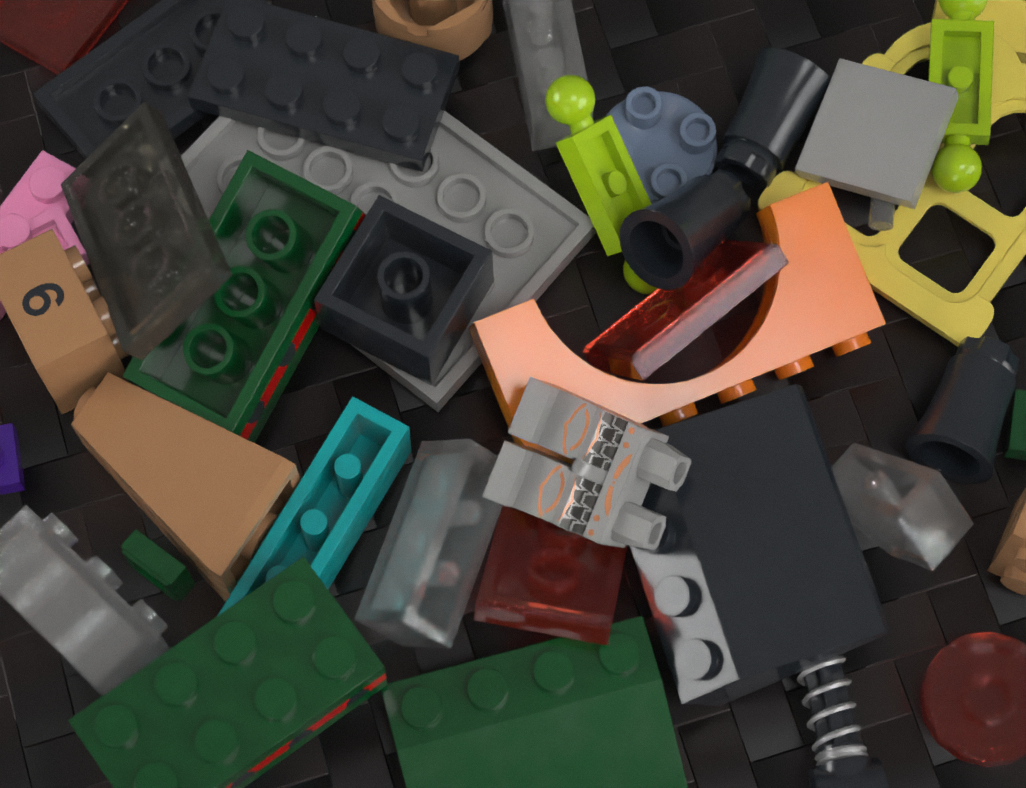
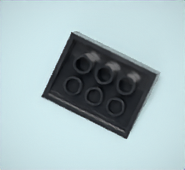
(754, 553)

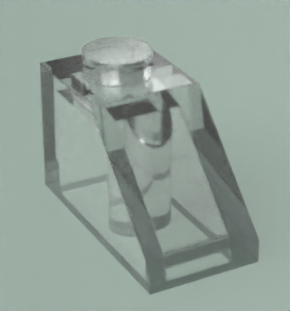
(901, 505)

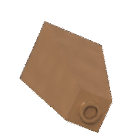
(189, 476)

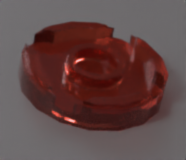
(978, 698)

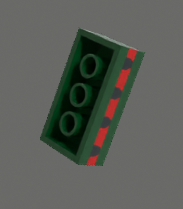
(251, 334)
(235, 691)

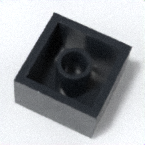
(405, 289)

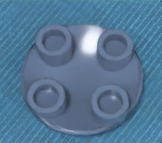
(665, 139)

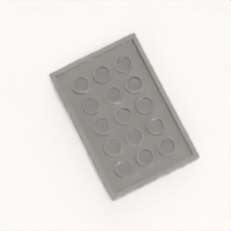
(462, 188)

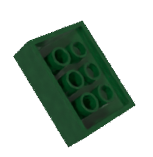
(540, 718)

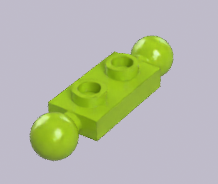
(962, 60)
(598, 165)

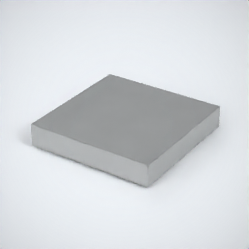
(877, 133)

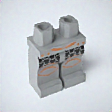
(609, 472)

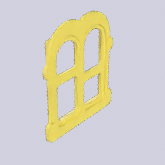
(944, 312)

